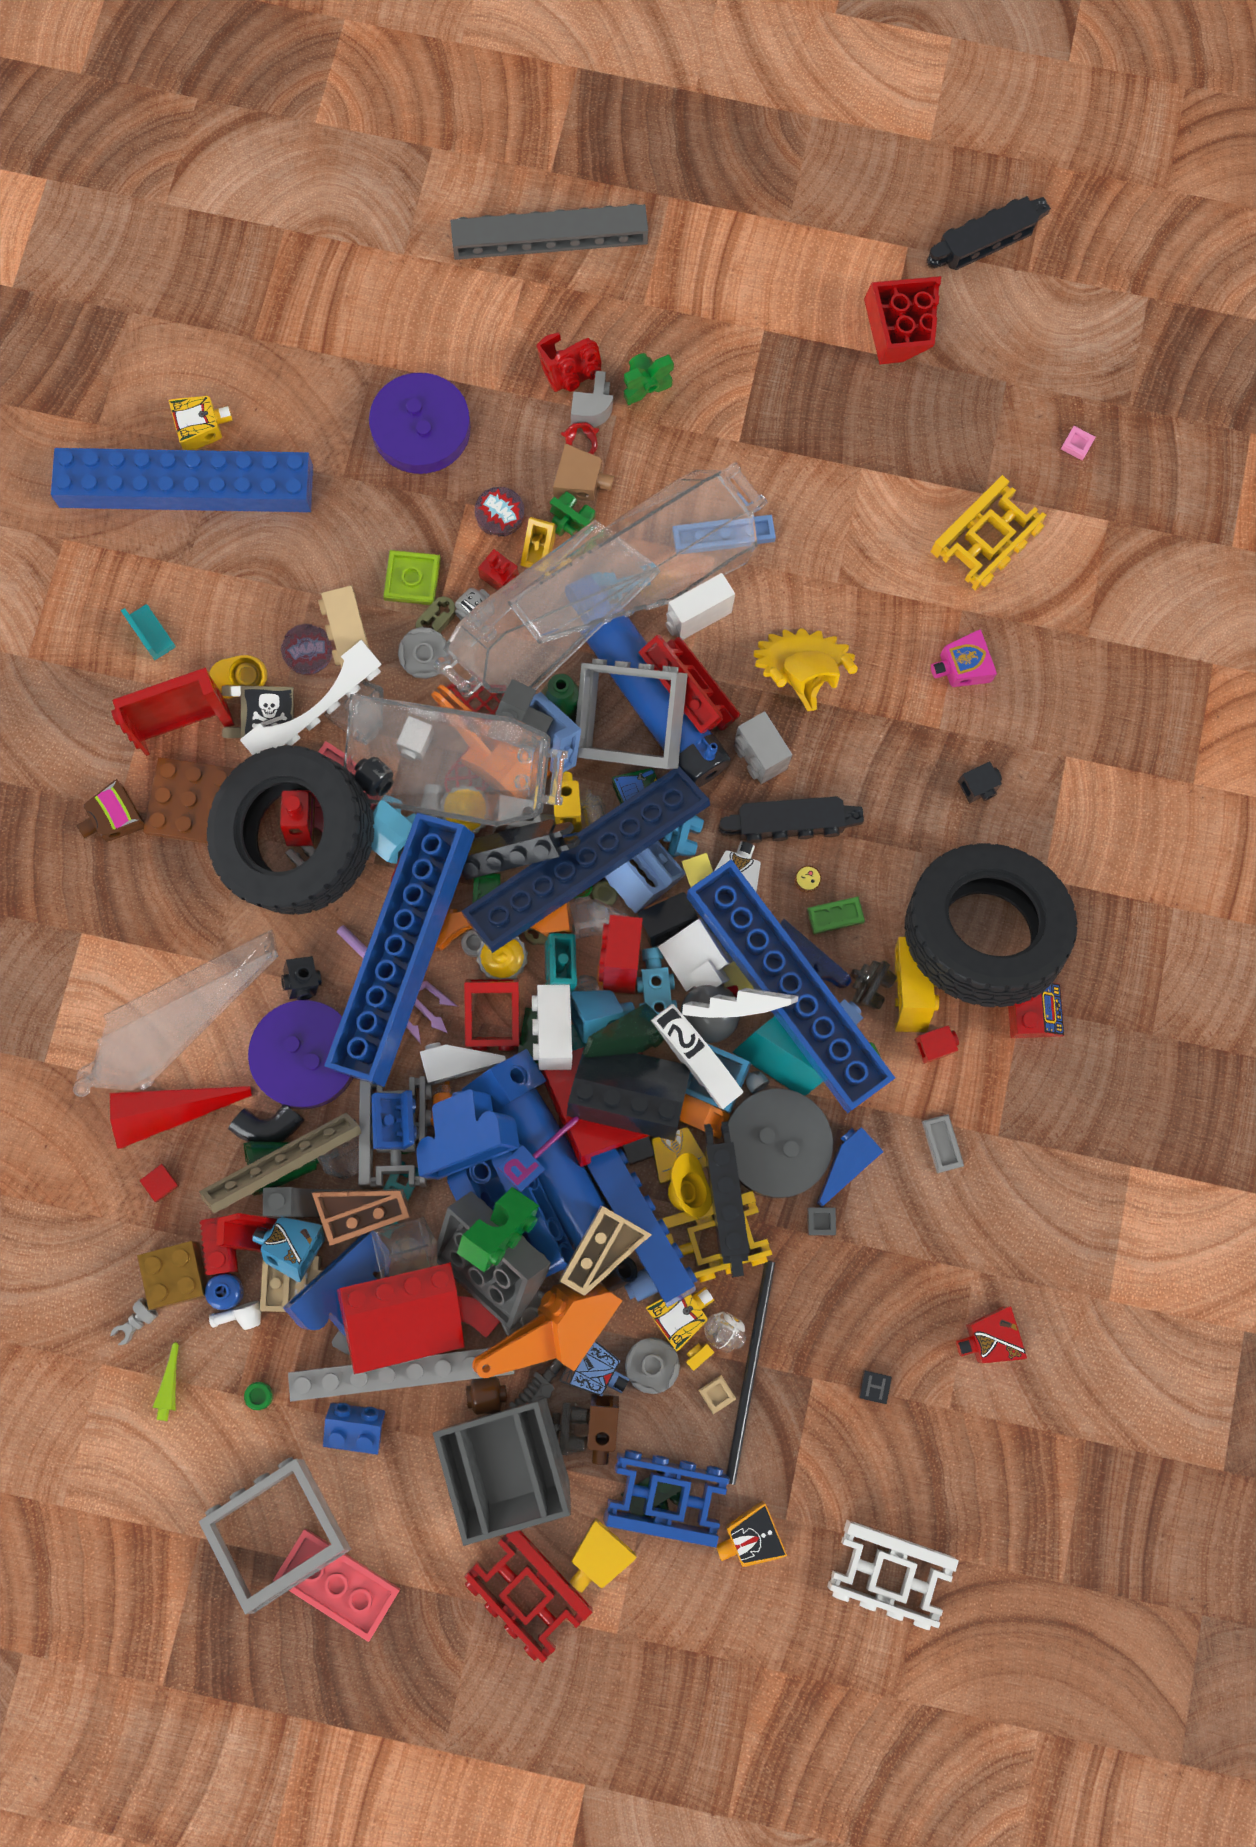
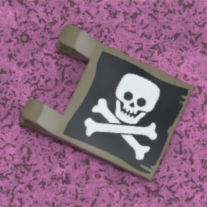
(260, 704)

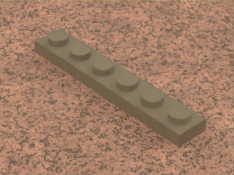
(279, 1163)

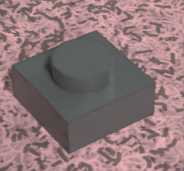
(821, 1221)

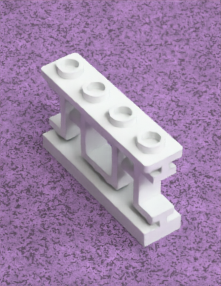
(898, 1553)

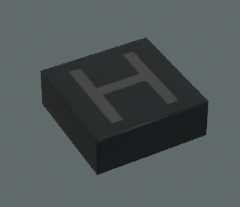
(875, 1387)

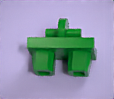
(567, 518)

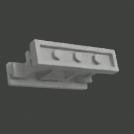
(366, 1178)

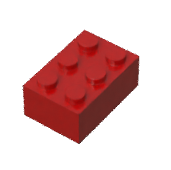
(620, 953)

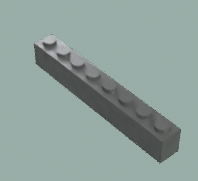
(549, 231)

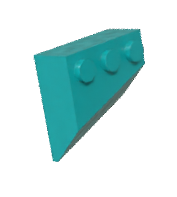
(777, 1055)

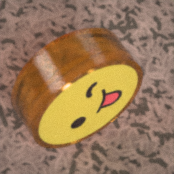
(807, 879)

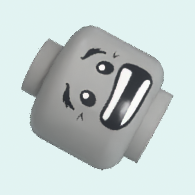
(469, 601)

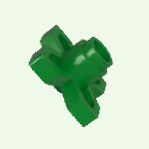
(647, 376)

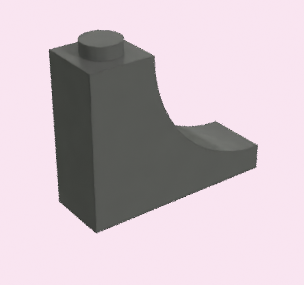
(291, 1202)

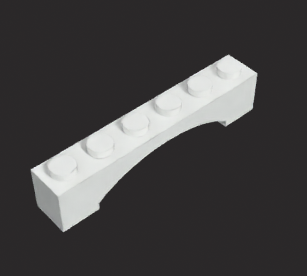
(357, 665)

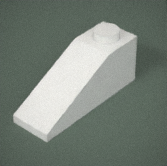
(453, 1062)

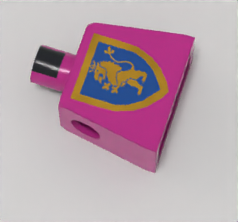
(966, 662)

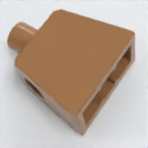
(580, 475)

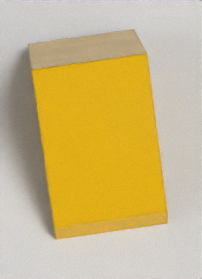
(538, 541)

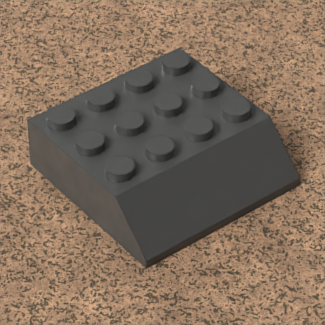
(504, 1471)

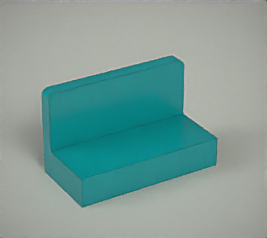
(149, 631)

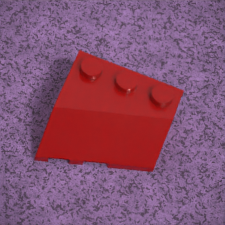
(903, 317)

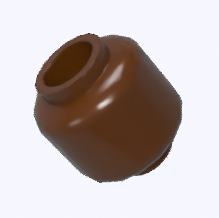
(485, 1395)

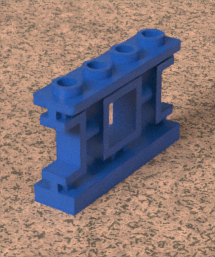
(661, 1523)

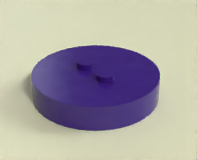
(420, 423)
(291, 1052)

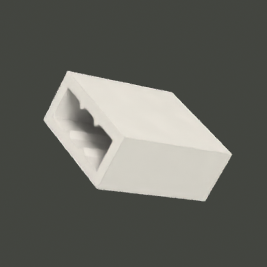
(700, 607)

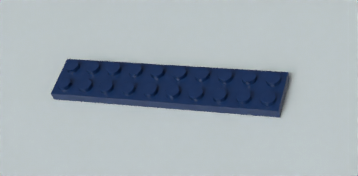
(602, 849)

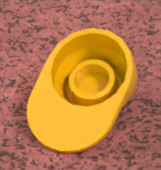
(239, 671)

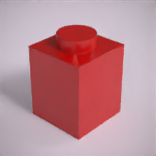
(937, 1044)

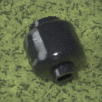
(374, 776)

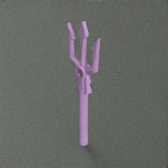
(436, 1022)

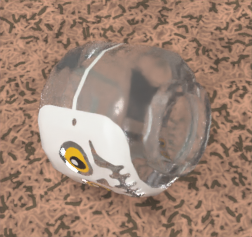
(725, 1332)

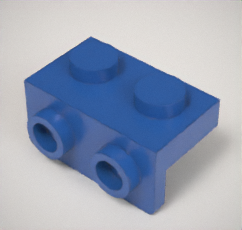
(393, 1120)
(353, 1428)

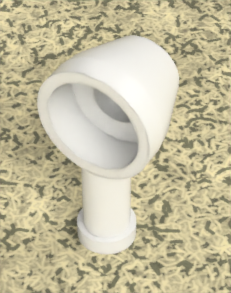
(247, 1316)

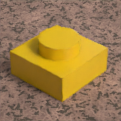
(698, 1355)

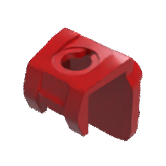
(569, 366)

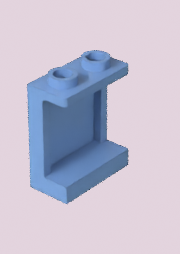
(563, 730)

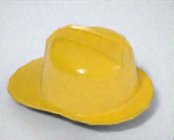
(689, 1187)

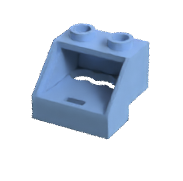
(658, 867)

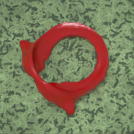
(587, 428)

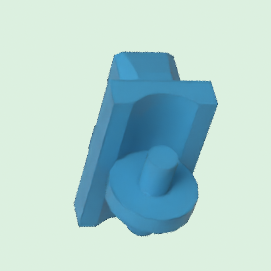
(678, 838)

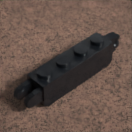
(988, 234)
(791, 818)
(518, 847)
(726, 1200)

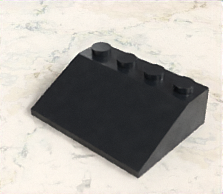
(630, 1093)

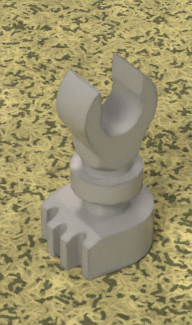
(136, 1320)

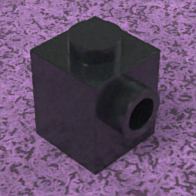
(980, 782)

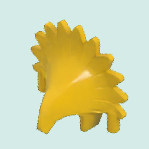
(804, 662)

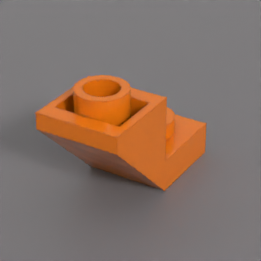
(697, 1113)

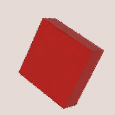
(159, 1183)

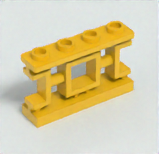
(974, 520)
(706, 1221)

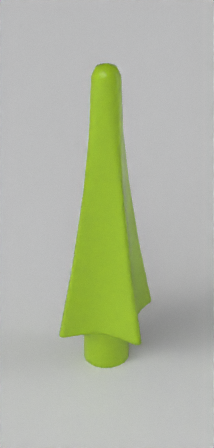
(166, 1395)

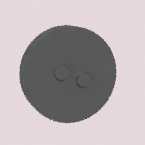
(780, 1143)

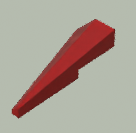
(147, 1113)

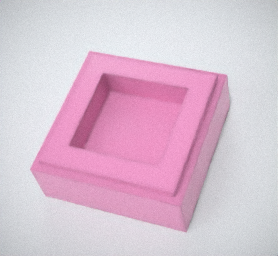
(1078, 443)

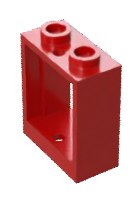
(492, 986)

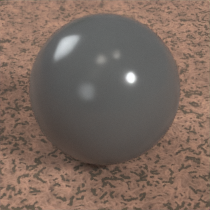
(710, 1029)

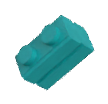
(560, 960)

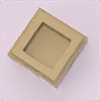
(717, 1394)

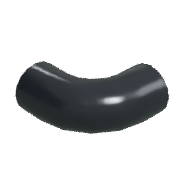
(274, 1129)

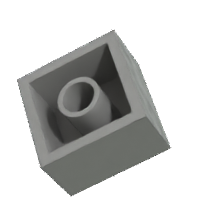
(762, 748)

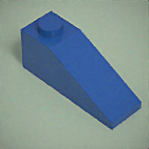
(850, 1159)

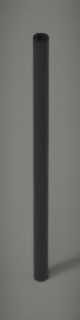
(750, 1371)

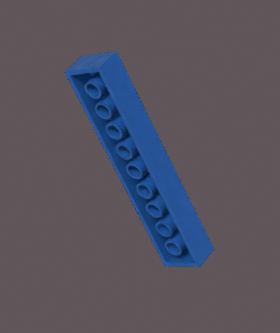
(182, 480)
(400, 949)
(777, 965)

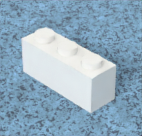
(552, 1027)

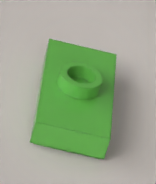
(835, 915)

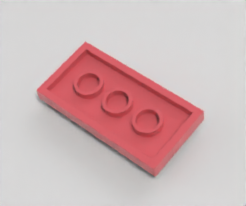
(341, 1589)

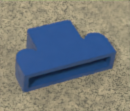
(465, 1135)
(319, 1298)

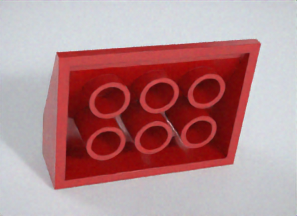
(401, 1318)

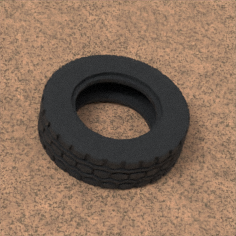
(238, 814)
(973, 974)

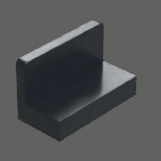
(667, 918)

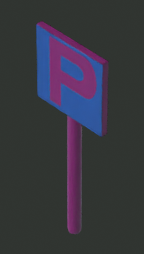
(523, 1167)

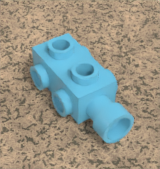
(651, 993)

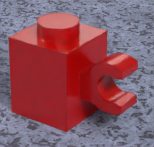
(497, 570)

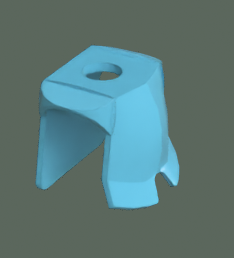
(390, 831)

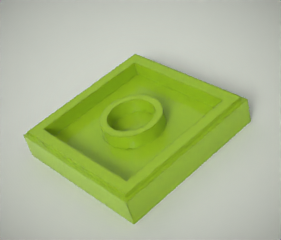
(411, 577)

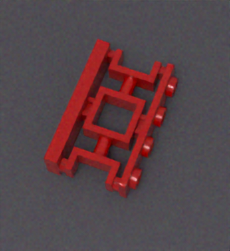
(704, 699)
(546, 1575)

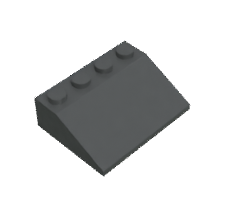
(502, 1288)

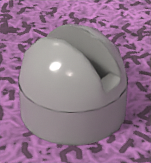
(756, 1081)

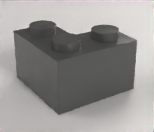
(517, 703)

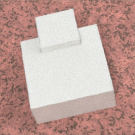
(696, 956)

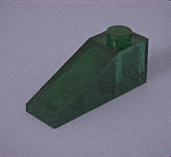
(626, 1035)

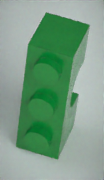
(487, 1244)

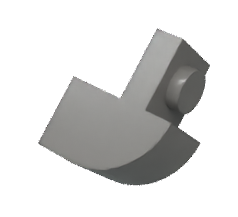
(595, 406)

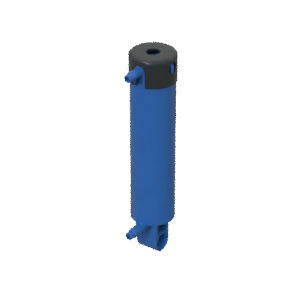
(700, 753)

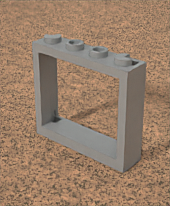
(587, 706)
(338, 1547)

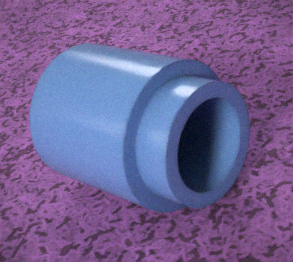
(641, 1287)

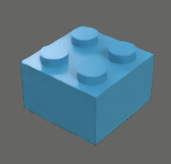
(735, 1065)

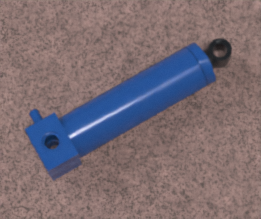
(563, 1180)

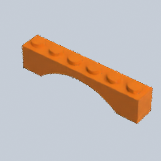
(456, 925)

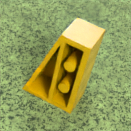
(915, 992)

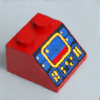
(1038, 1016)

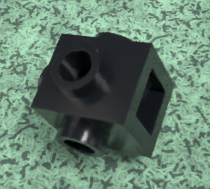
(300, 978)

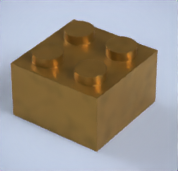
(173, 1275)

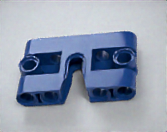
(490, 1186)

